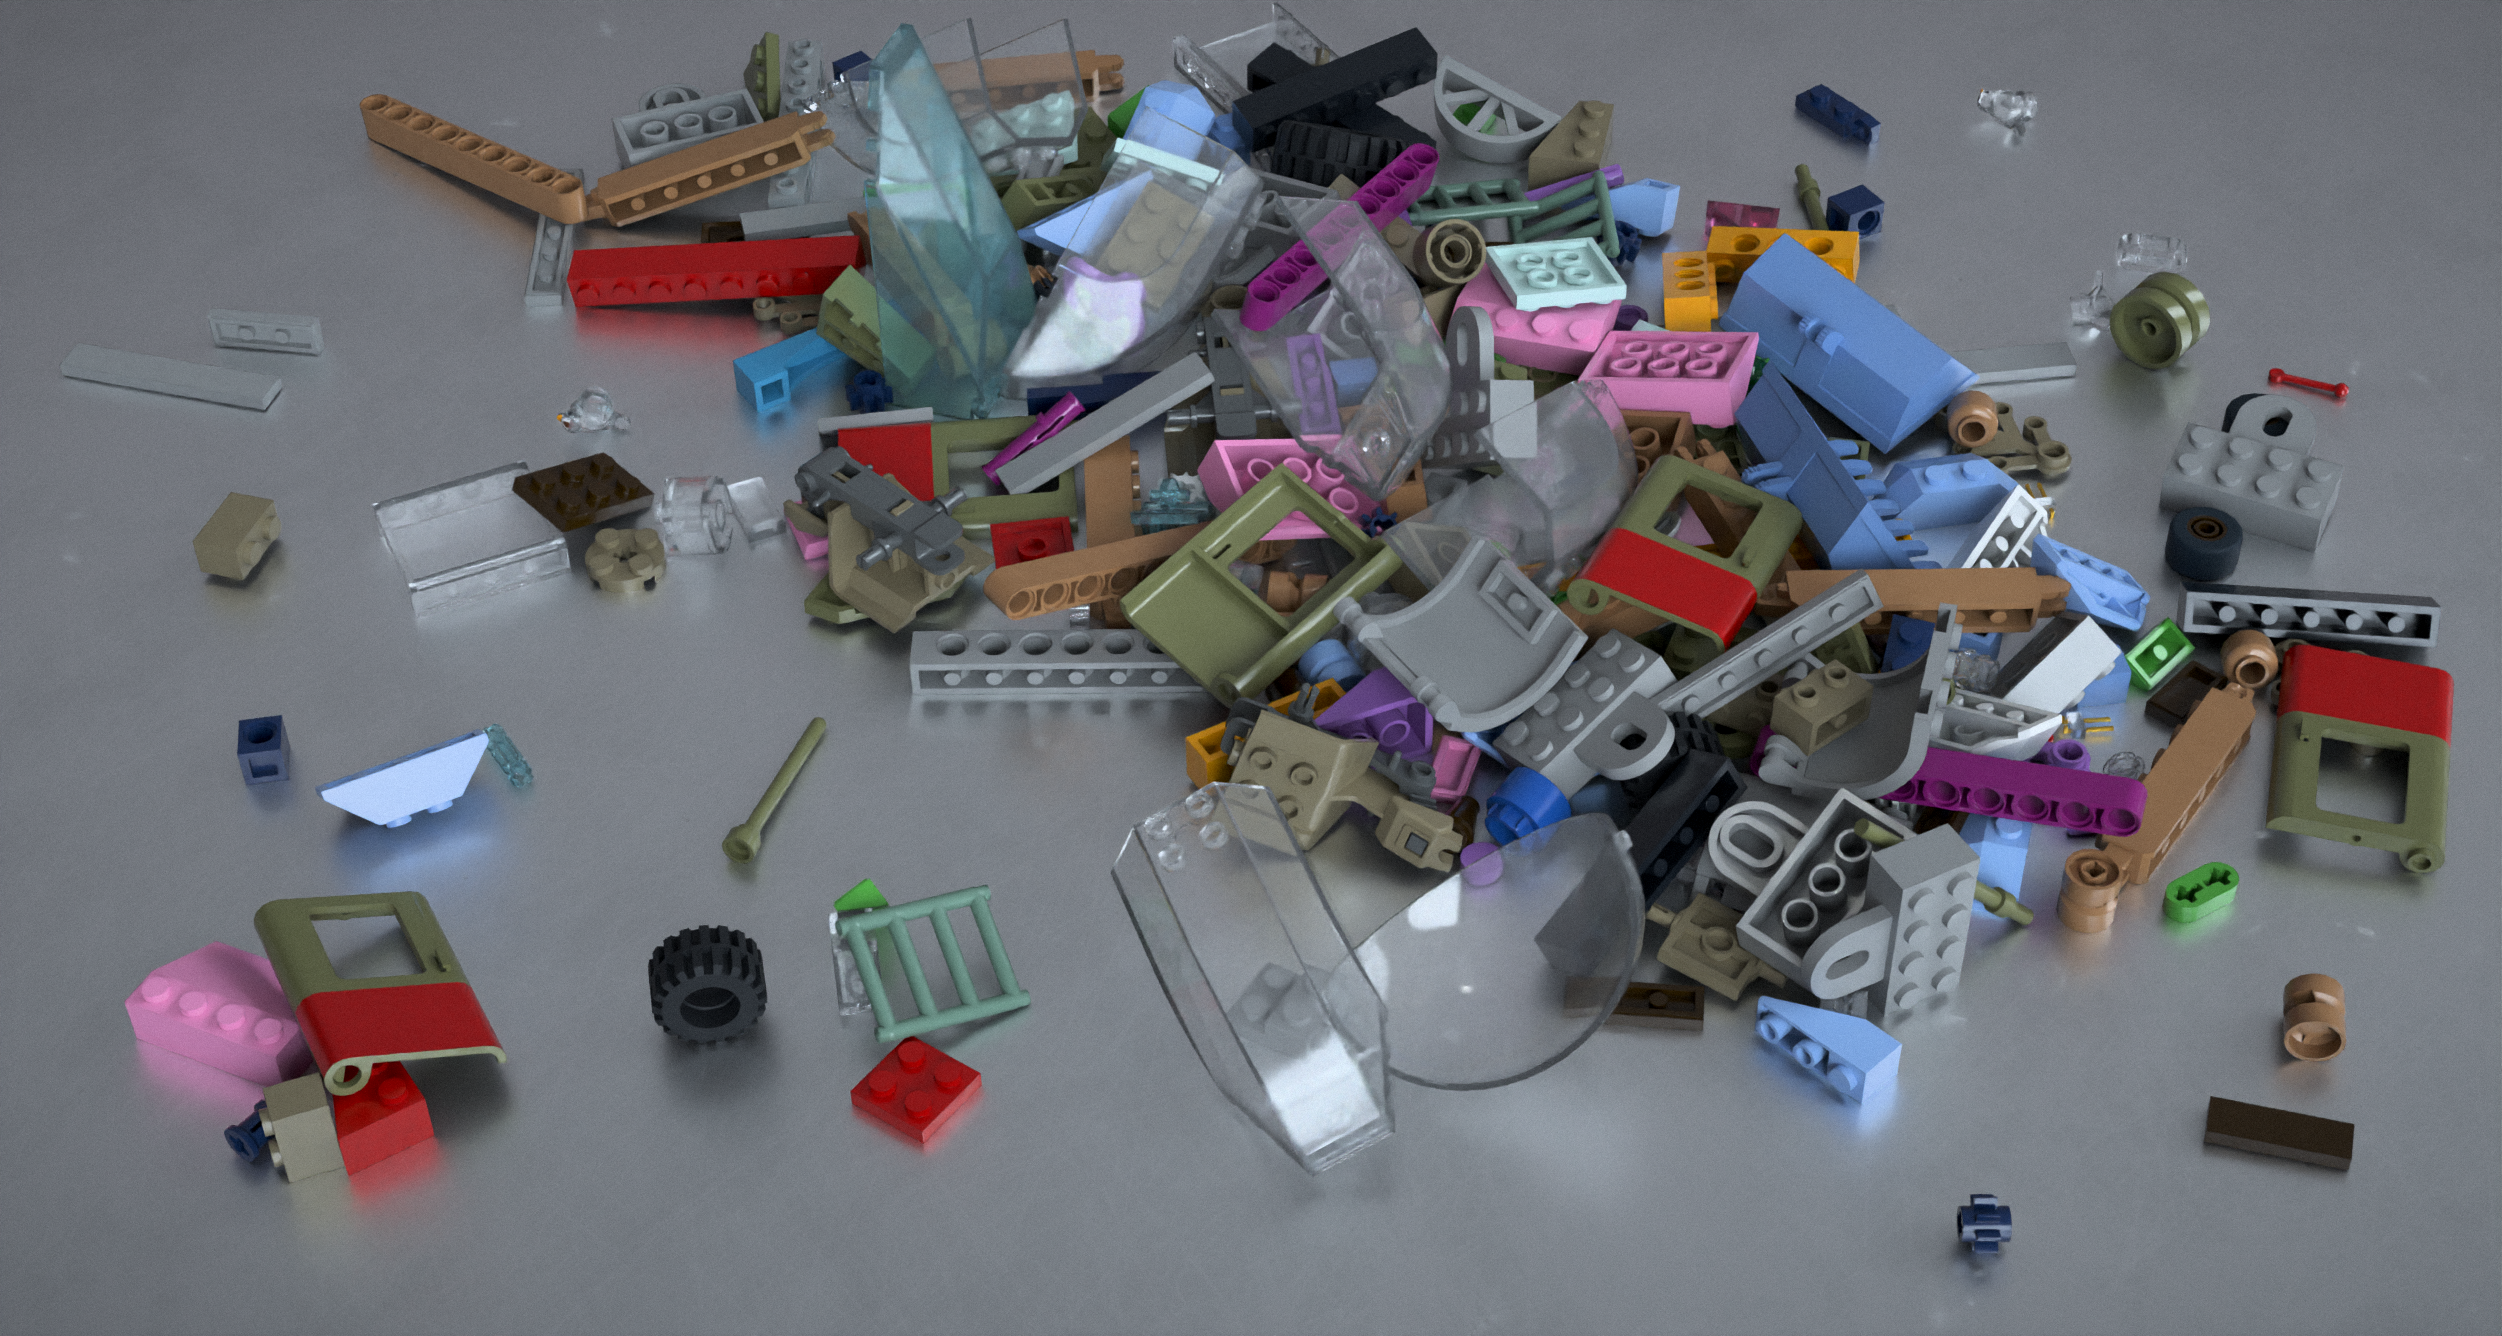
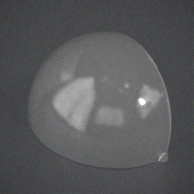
(1511, 957)

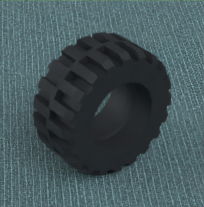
(1324, 152)

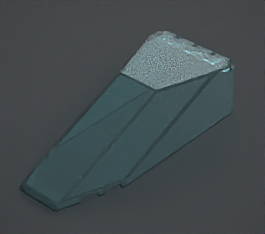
(940, 243)

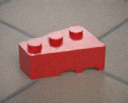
(380, 1117)

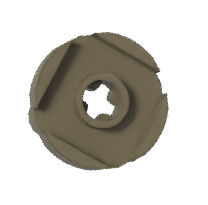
(640, 547)

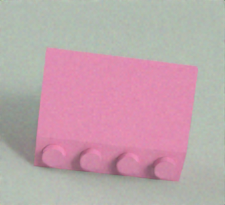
(1542, 338)
(1677, 372)
(1238, 465)
(222, 1012)

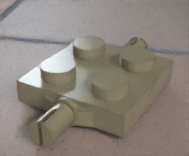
(1707, 949)

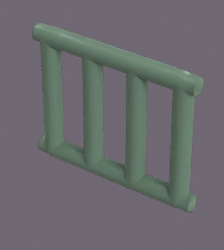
(1478, 192)
(1601, 205)
(930, 1017)

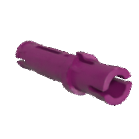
(1045, 427)

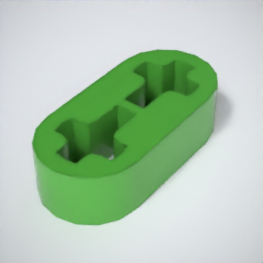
(2205, 897)

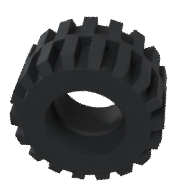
(1689, 734)
(707, 984)

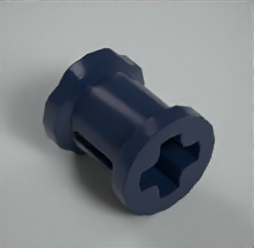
(248, 1135)

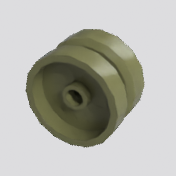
(2159, 320)

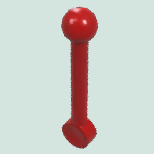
(2278, 375)

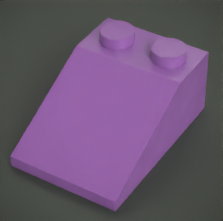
(1386, 712)

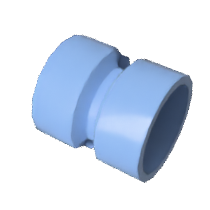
(1330, 660)

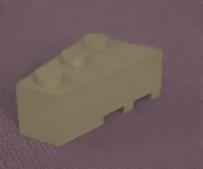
(1573, 146)

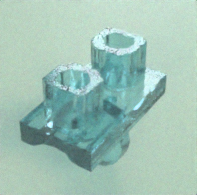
(1157, 515)

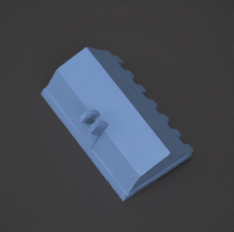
(1843, 345)
(1806, 469)

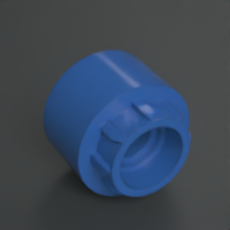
(1523, 805)

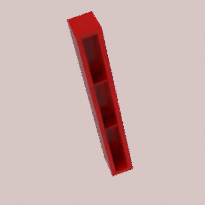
(711, 270)

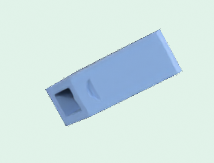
(1642, 203)
(1834, 1045)

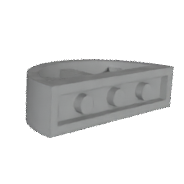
(1495, 99)

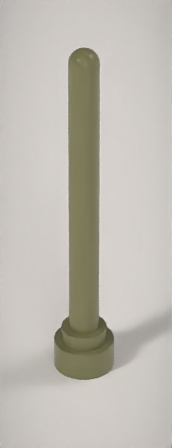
(744, 840)

